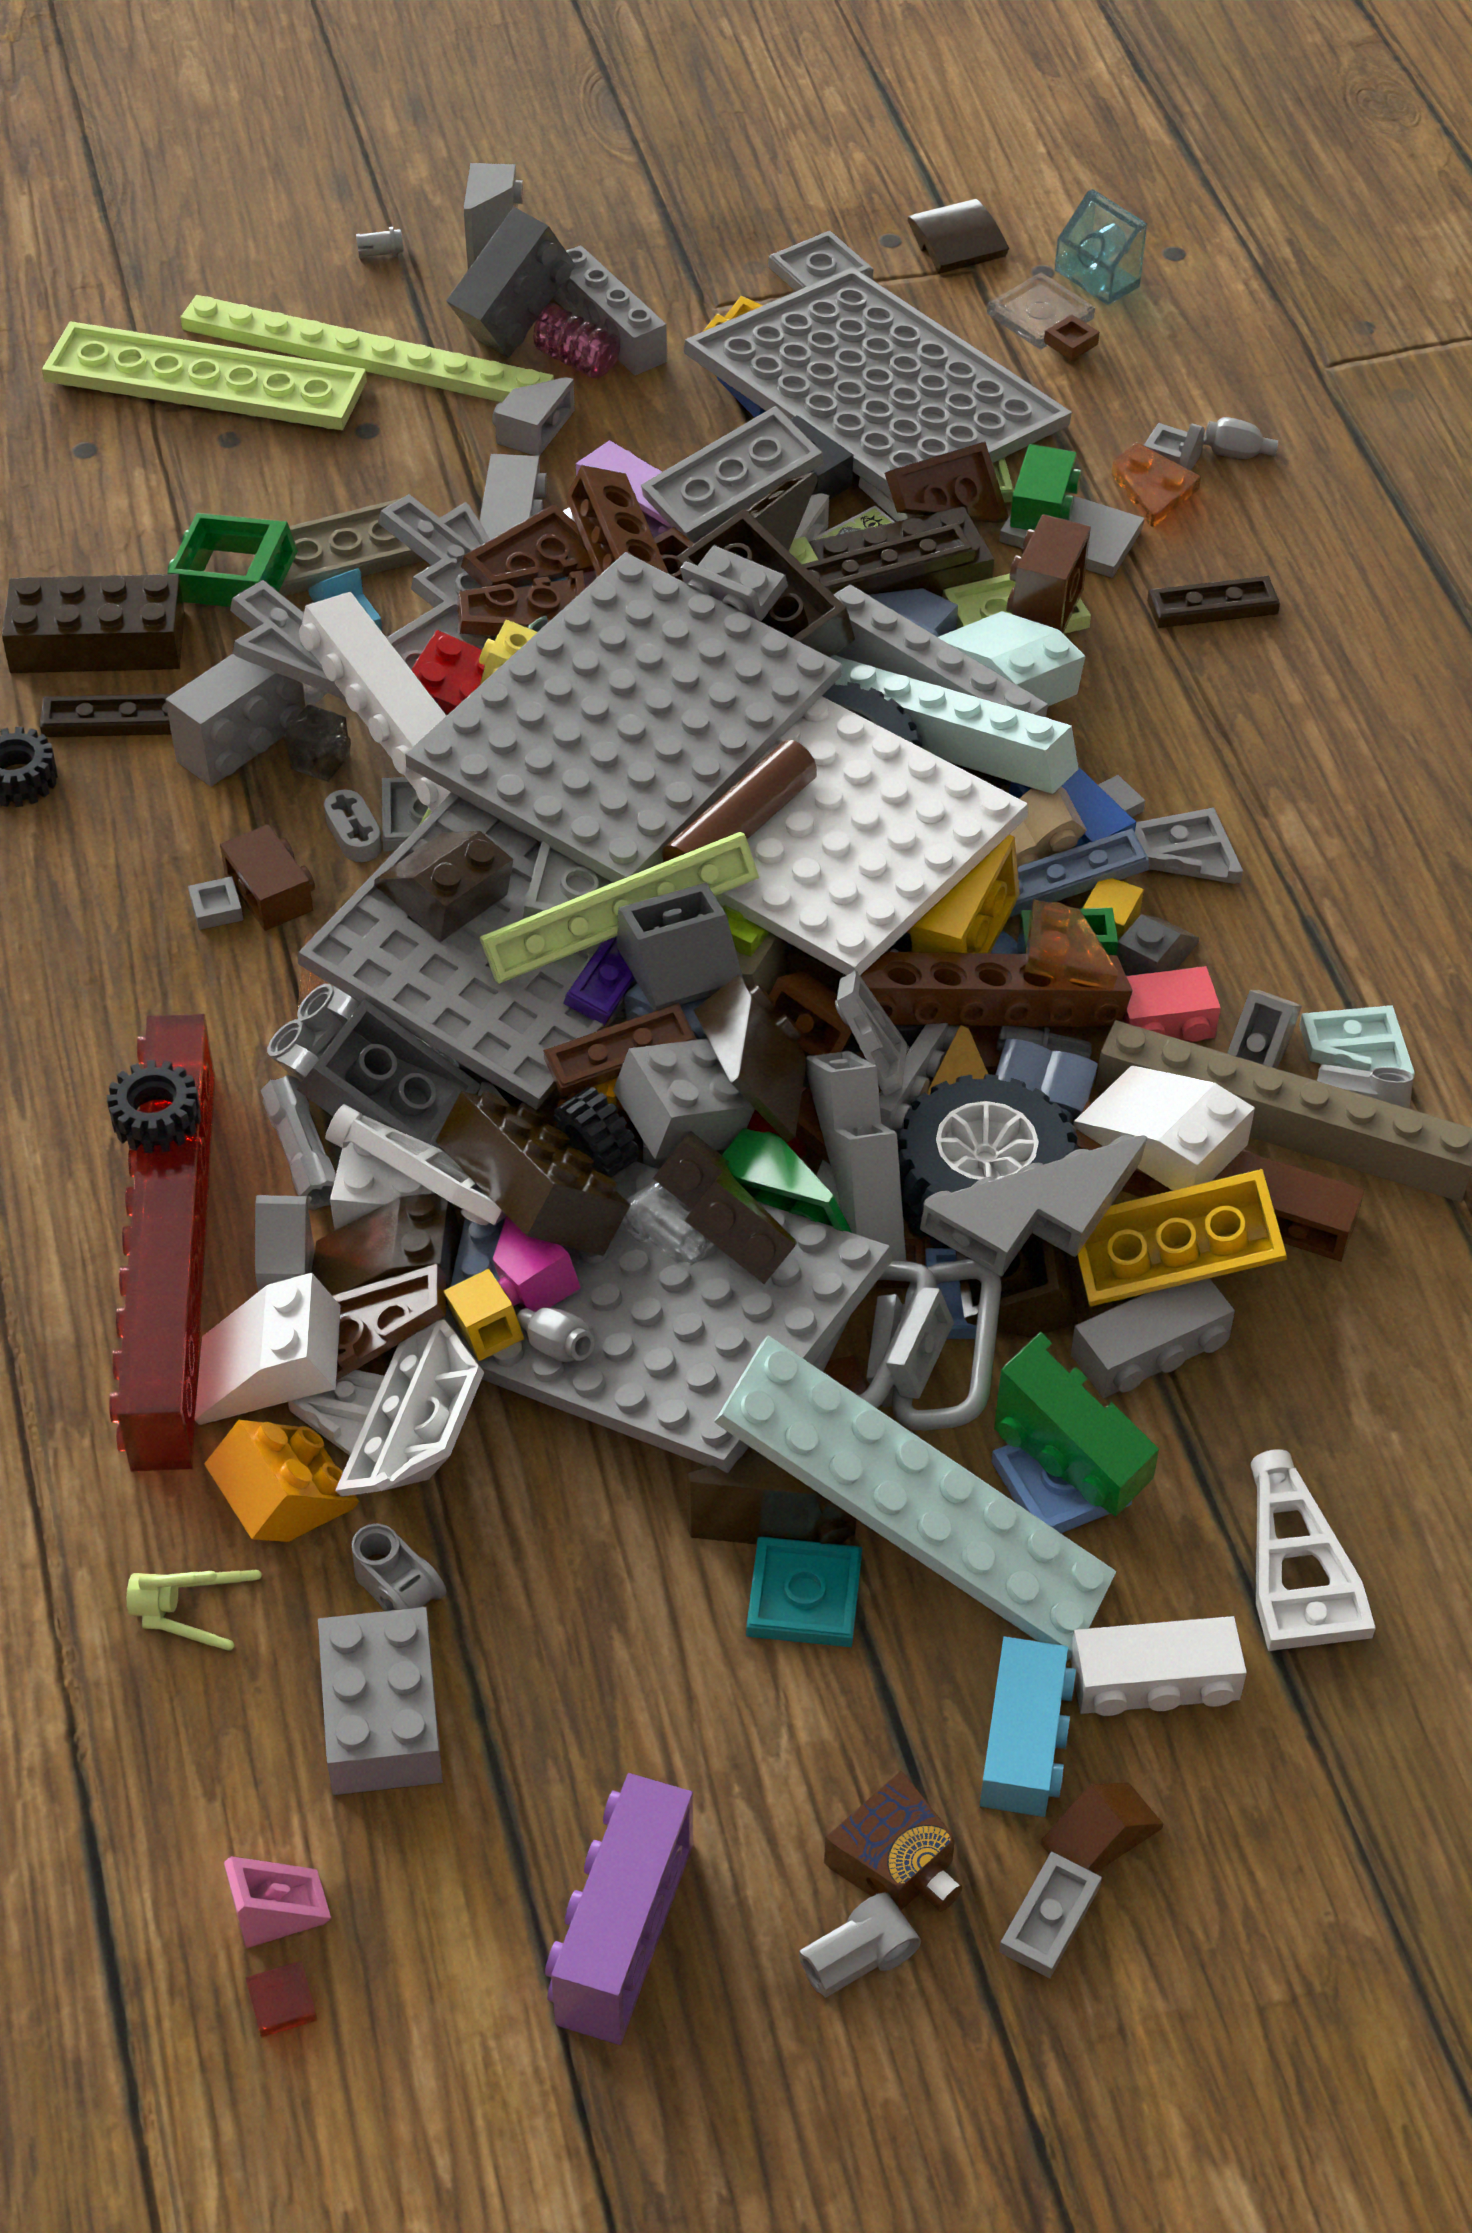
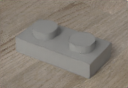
(1050, 1914)

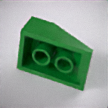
(781, 1179)

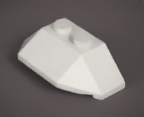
(414, 1413)

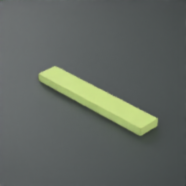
(595, 914)

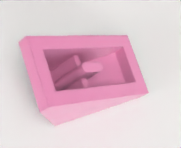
(275, 1899)

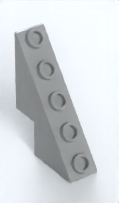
(859, 1146)
(1050, 1200)

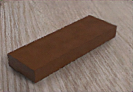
(602, 1053)

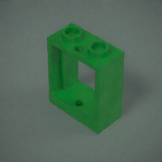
(266, 539)

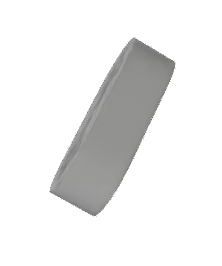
(345, 828)

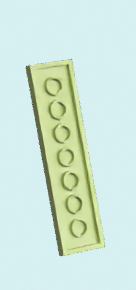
(205, 375)

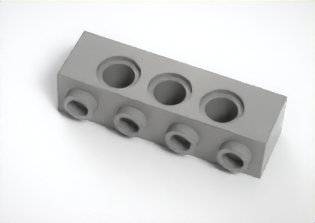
(609, 304)

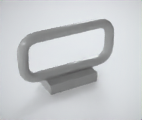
(887, 1318)
(915, 1341)

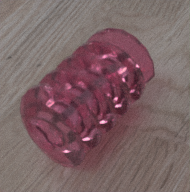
(575, 341)

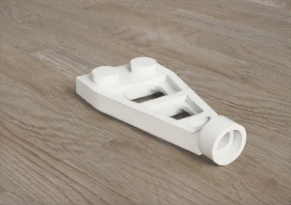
(416, 1160)
(1305, 1614)

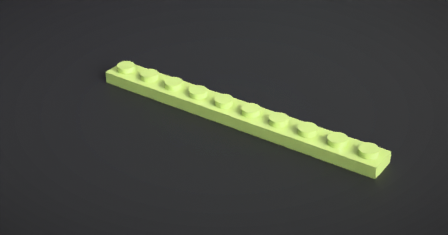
(356, 349)

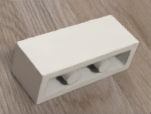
(1158, 1665)

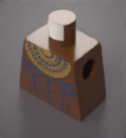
(895, 1847)

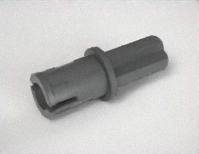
(1043, 1038)

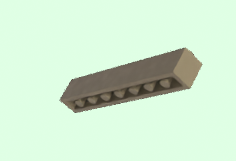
(1309, 1113)

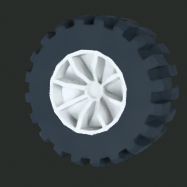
(974, 1134)

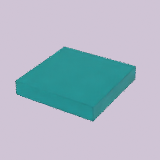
(804, 1592)

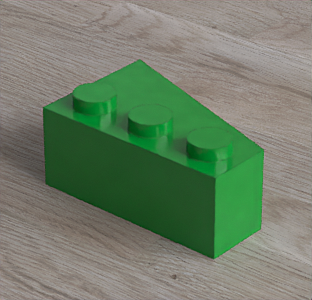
(1070, 1431)

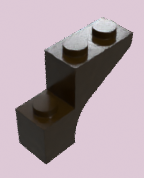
(724, 1208)

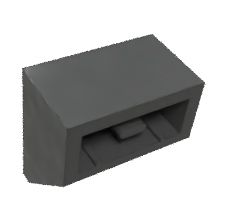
(678, 946)

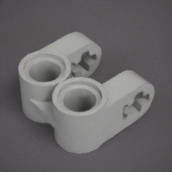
(319, 1020)

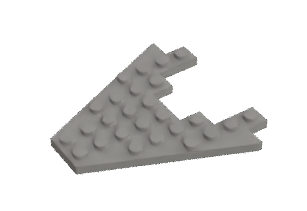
(437, 540)

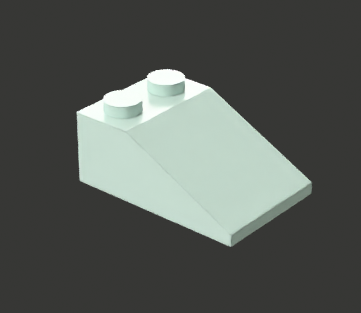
(1024, 653)

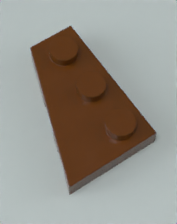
(486, 608)
(387, 1314)

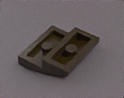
(958, 235)

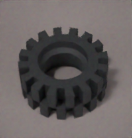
(32, 778)
(156, 1127)
(597, 1131)

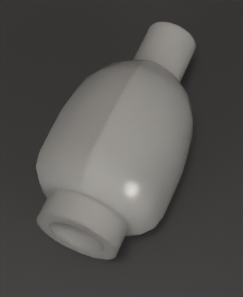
(1237, 439)
(557, 1333)

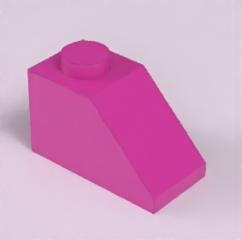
(533, 1270)

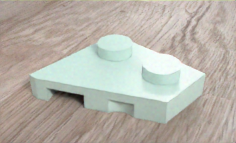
(1356, 1038)

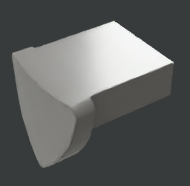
(1177, 444)

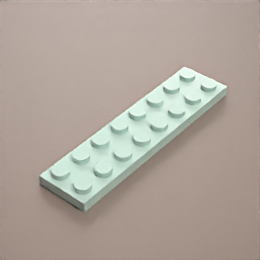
(915, 1496)

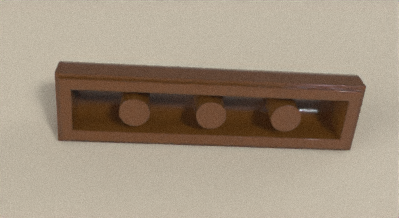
(750, 800)

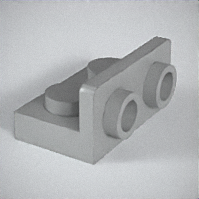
(735, 582)

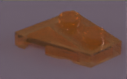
(1066, 947)

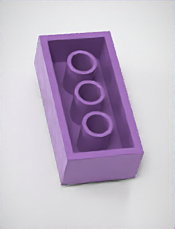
(621, 1908)

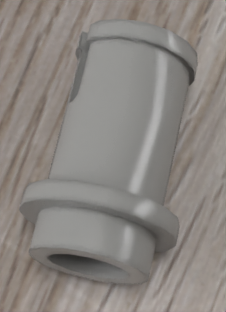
(380, 243)

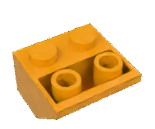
(278, 1479)

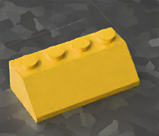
(1181, 1238)

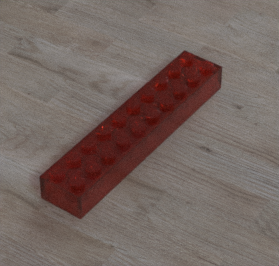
(164, 1266)

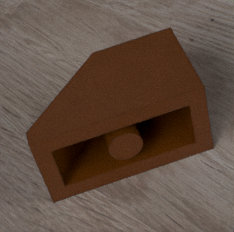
(813, 1012)

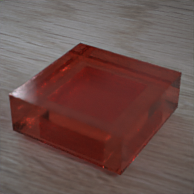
(281, 1999)

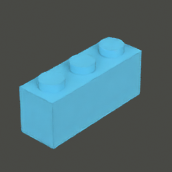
(1027, 1727)

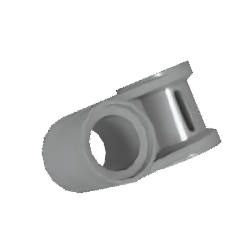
(400, 1578)

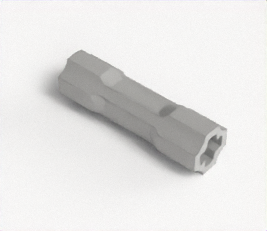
(290, 1116)

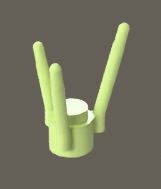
(158, 1593)

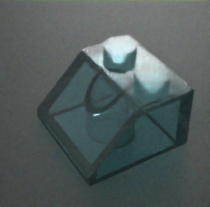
(1102, 248)

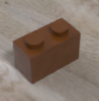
(268, 876)

